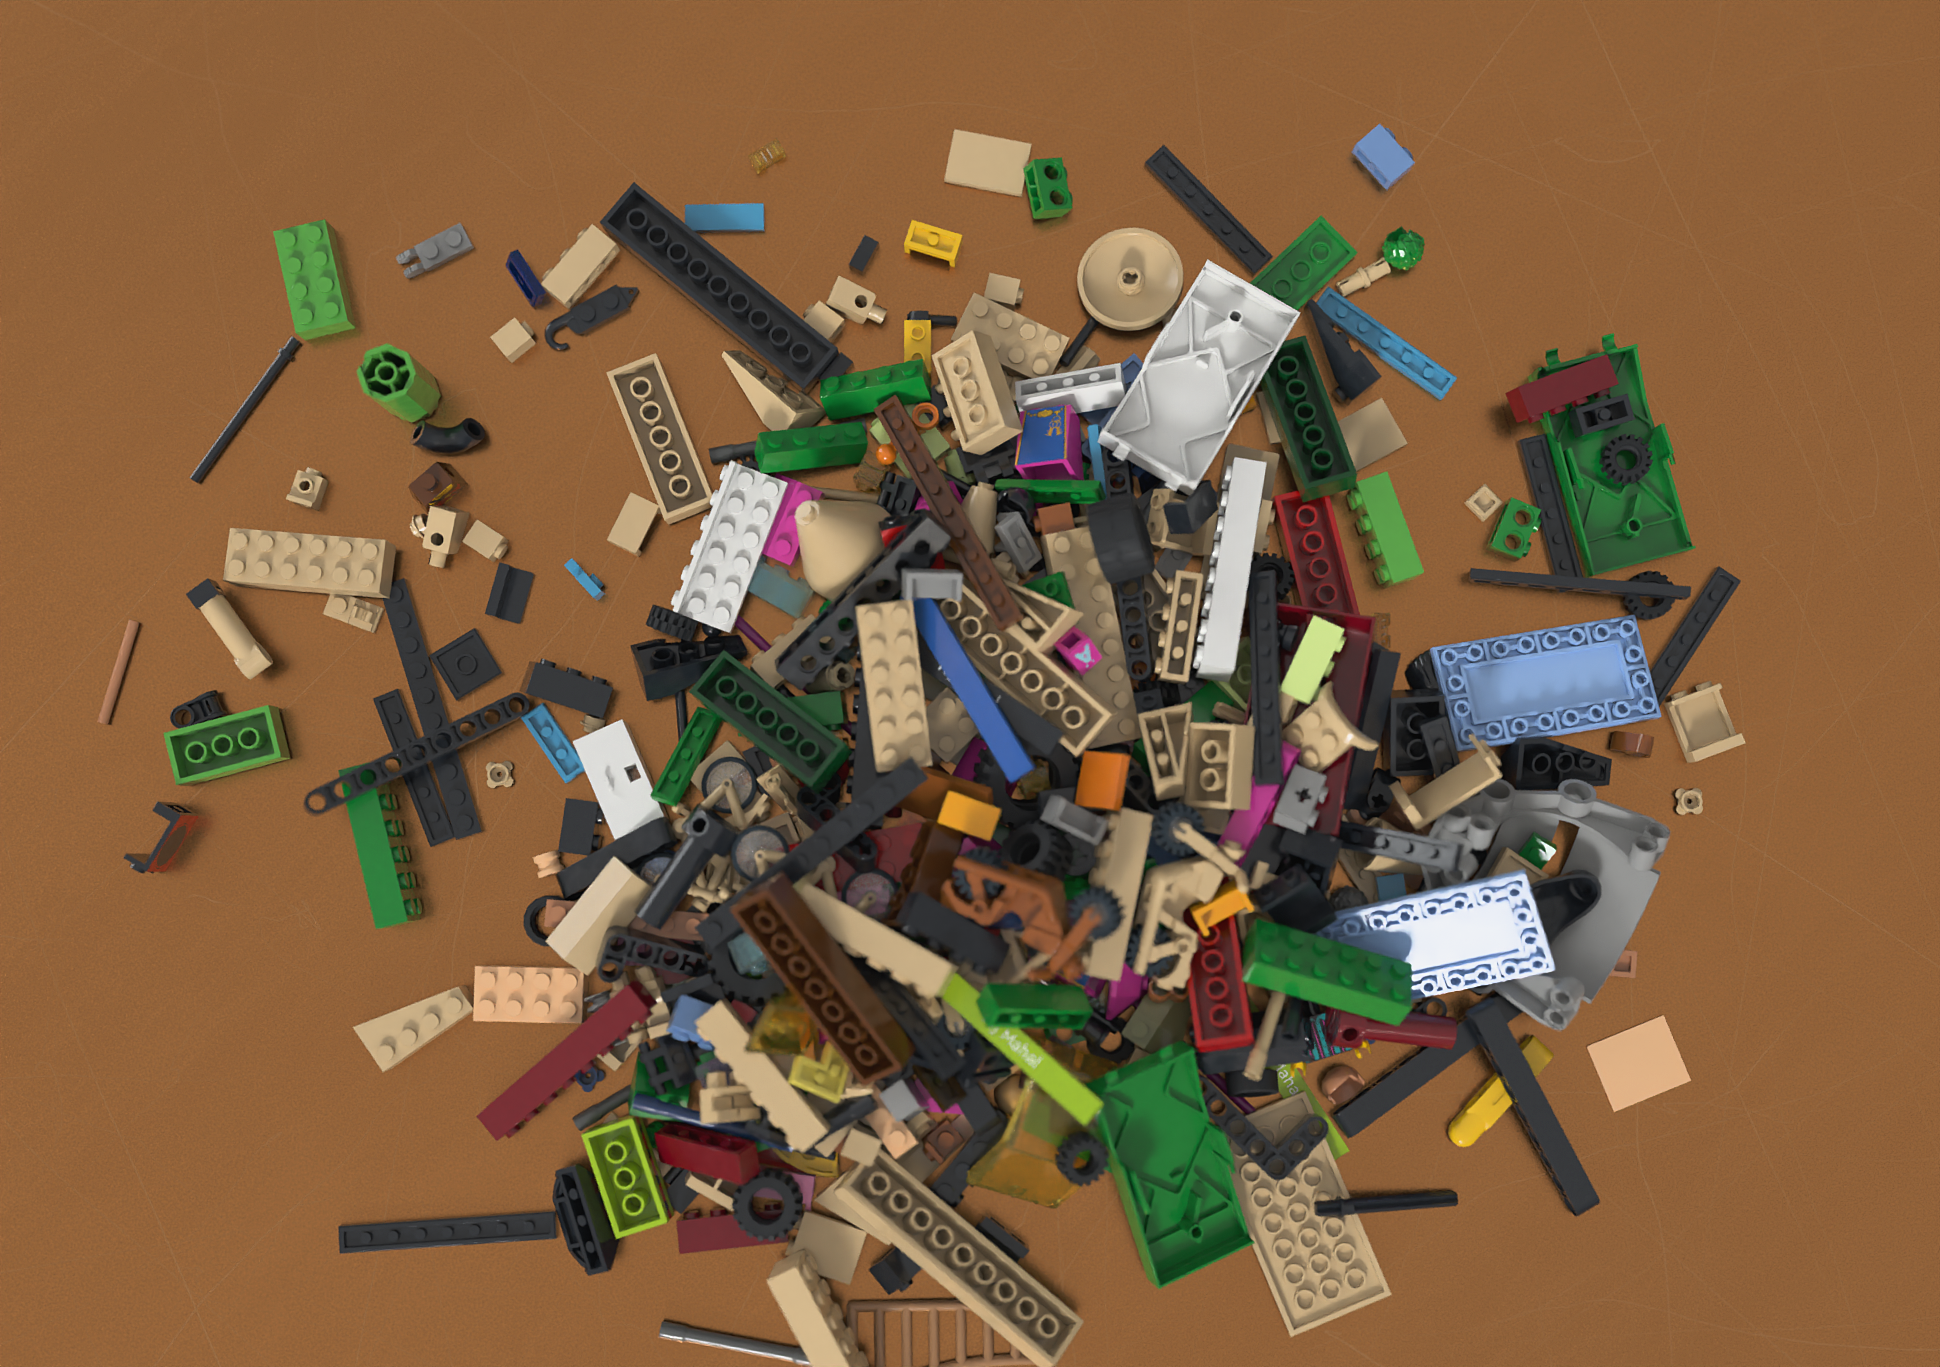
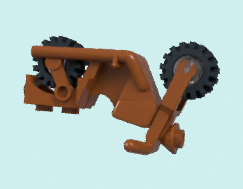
(1040, 905)

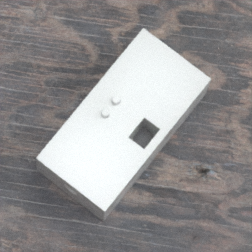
(619, 778)

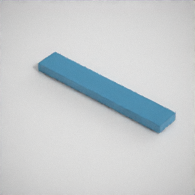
(1386, 344)

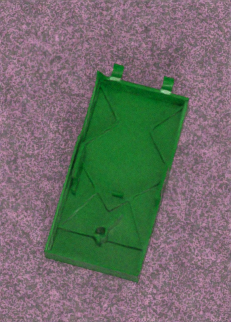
(1610, 521)
(1169, 1164)

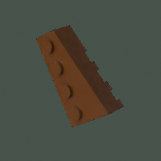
(930, 868)

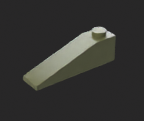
(1158, 1024)

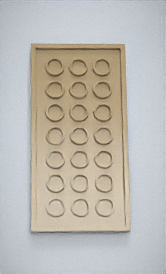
(1310, 1261)

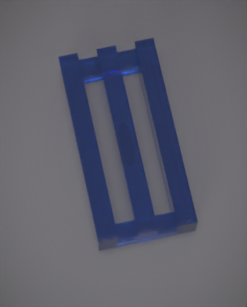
(525, 278)

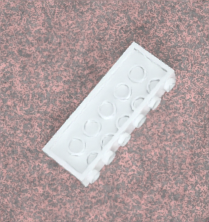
(729, 546)

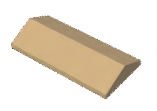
(603, 905)

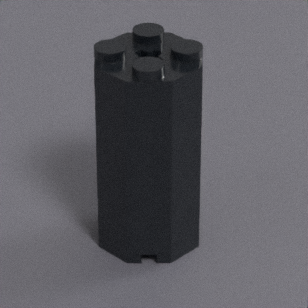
(1279, 1052)

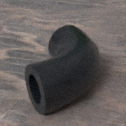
(447, 440)

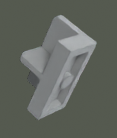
(1016, 541)

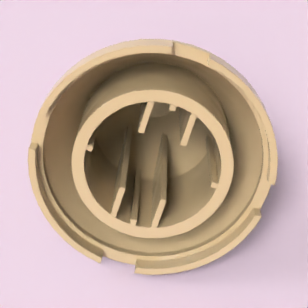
(838, 542)

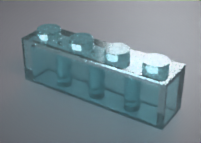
(780, 590)

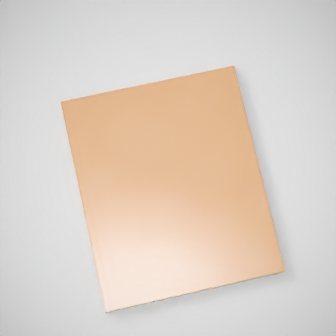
(1638, 1063)

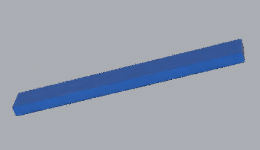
(971, 688)

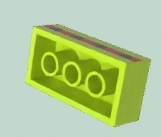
(628, 1175)

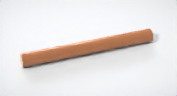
(118, 672)

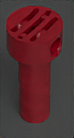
(1419, 1029)

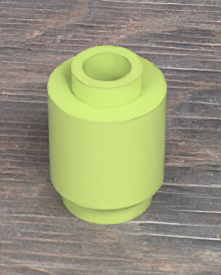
(956, 469)

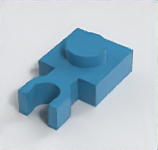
(590, 583)

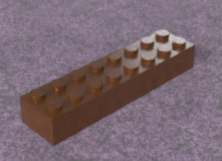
(823, 979)

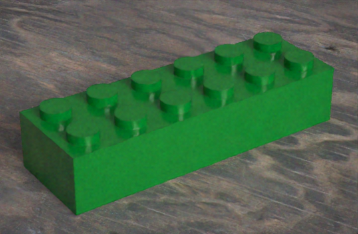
(382, 854)
(1327, 972)

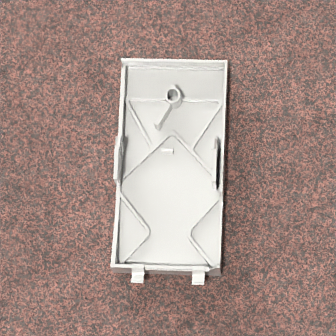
(1198, 378)

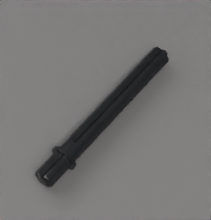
(1350, 1206)

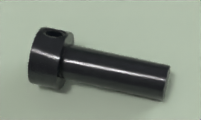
(706, 836)

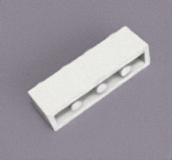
(1083, 389)

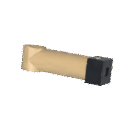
(247, 653)

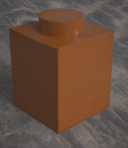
(1053, 519)

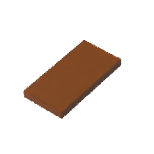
(931, 795)

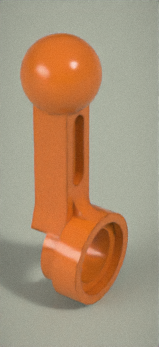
(887, 453)

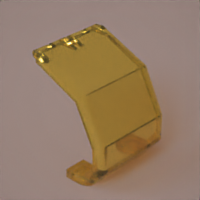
(1025, 1157)

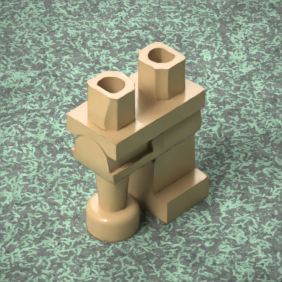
(662, 1011)

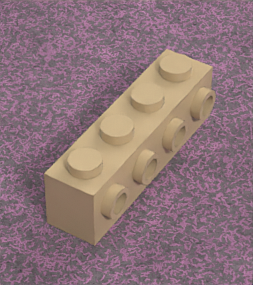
(1179, 627)

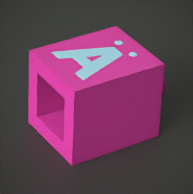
(1078, 650)

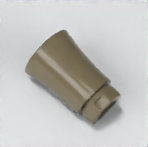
(833, 678)

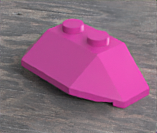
(1125, 991)

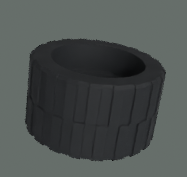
(1120, 538)

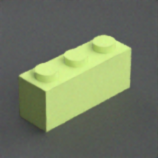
(1312, 660)

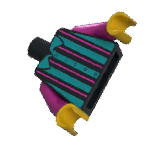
(1322, 1049)

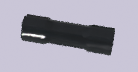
(846, 1113)

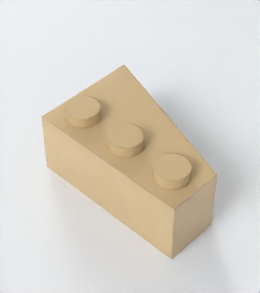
(1044, 618)

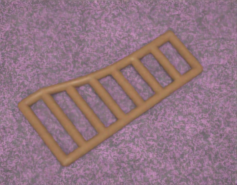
(933, 1308)

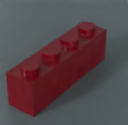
(1562, 388)
(707, 1152)
(720, 1230)

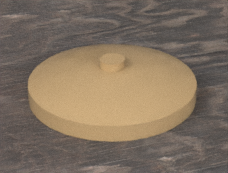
(1130, 279)

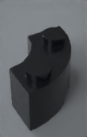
(894, 1270)

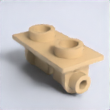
(780, 788)

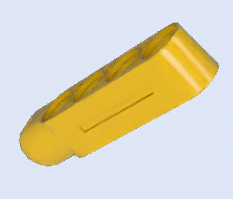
(1493, 1099)

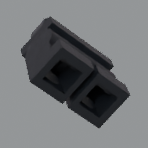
(984, 1062)

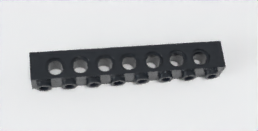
(803, 673)

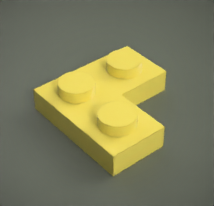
(822, 1078)

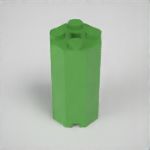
(398, 383)

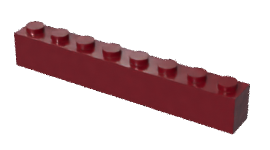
(567, 1059)

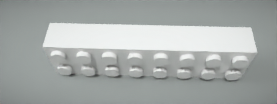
(1231, 569)

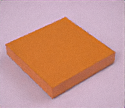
(1102, 780)

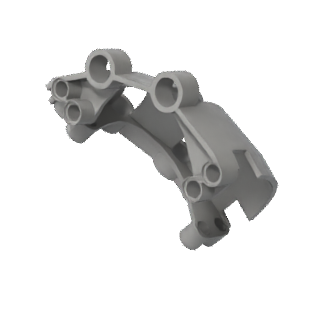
(1610, 844)

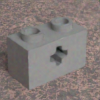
(1306, 785)

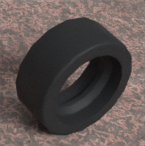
(529, 919)
(1241, 1086)

